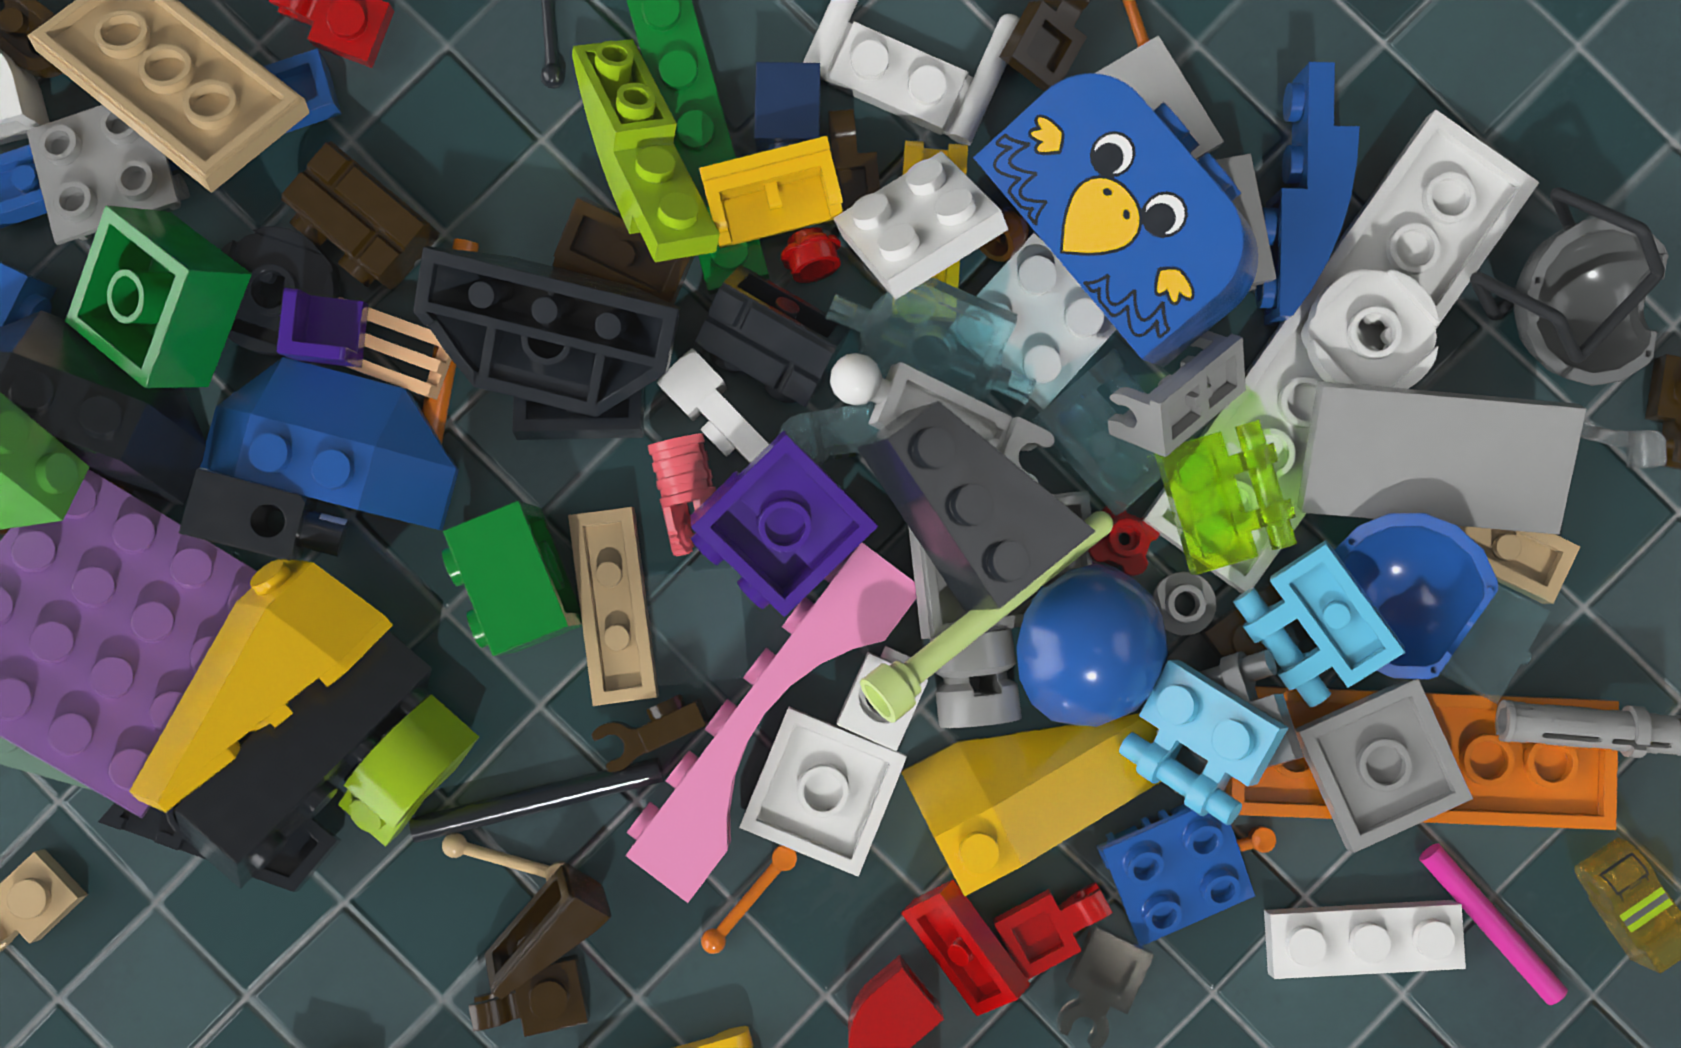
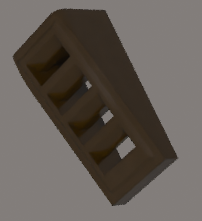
(549, 926)

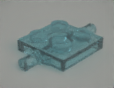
(940, 335)

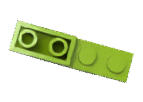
(638, 152)

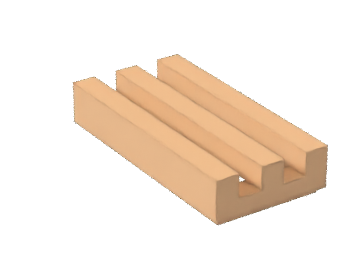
(438, 366)

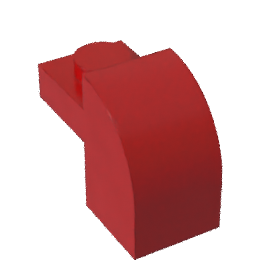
(893, 1010)

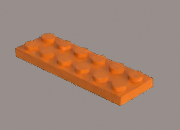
(1507, 780)

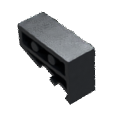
(970, 506)

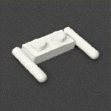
(905, 78)

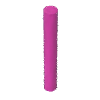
(1493, 924)

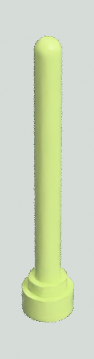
(895, 686)

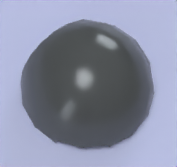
(1586, 276)

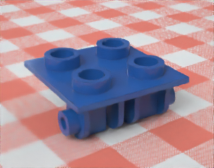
(1175, 871)

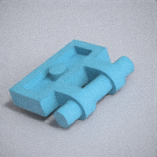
(1335, 615)
(1212, 723)

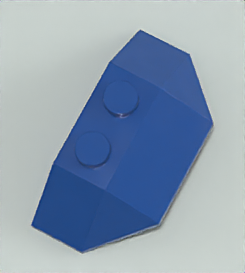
(334, 442)

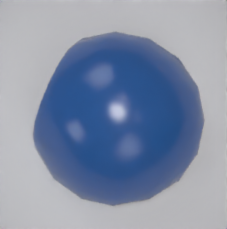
(1423, 582)
(1091, 646)

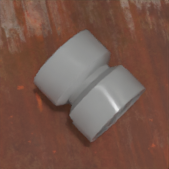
(998, 695)

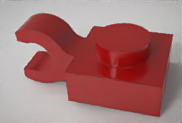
(342, 26)
(1042, 931)

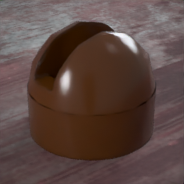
(1003, 249)

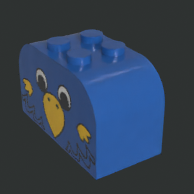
(1128, 210)

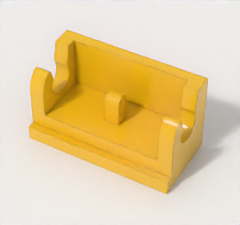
(772, 191)

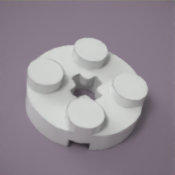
(1372, 295)

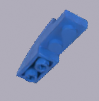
(1309, 215)

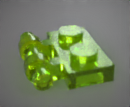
(1209, 504)

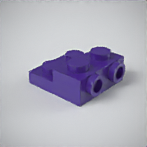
(780, 525)

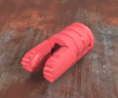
(681, 478)

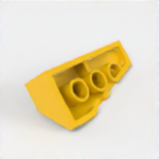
(271, 647)
(1023, 793)

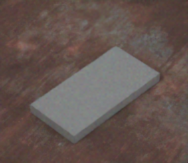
(1440, 456)

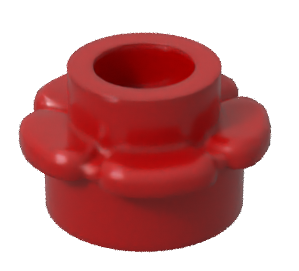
(811, 255)

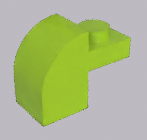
(406, 769)

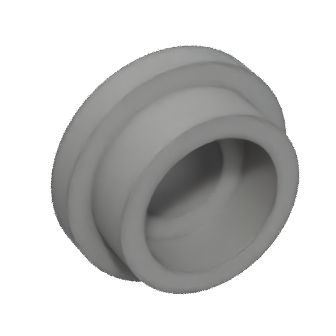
(1204, 597)

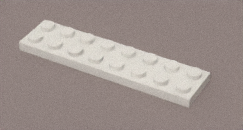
(1426, 219)

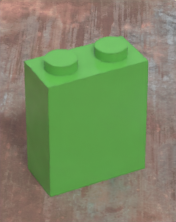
(35, 471)

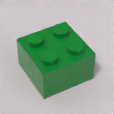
(157, 297)
(512, 578)

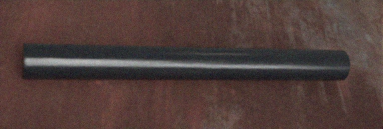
(535, 800)

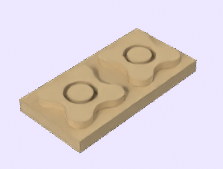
(172, 82)

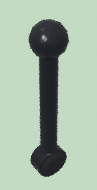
(552, 74)

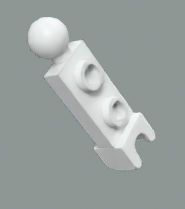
(859, 380)
(697, 392)

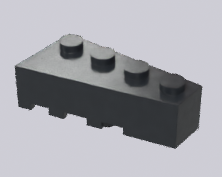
(293, 770)

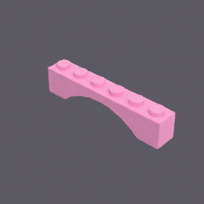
(694, 825)

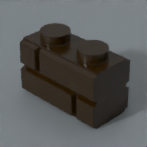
(358, 215)

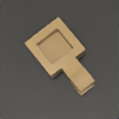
(36, 898)

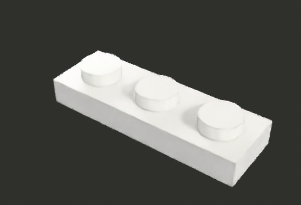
(1364, 939)

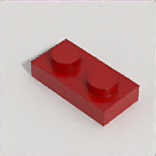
(965, 948)

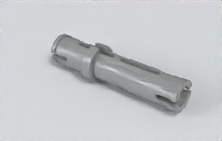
(1626, 730)

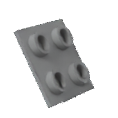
(96, 163)

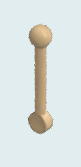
(456, 845)

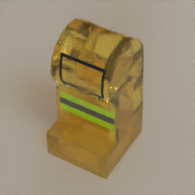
(1633, 904)

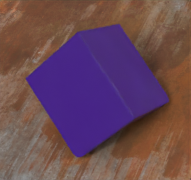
(322, 329)

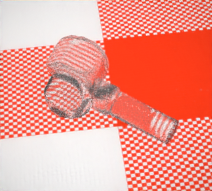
(1643, 448)

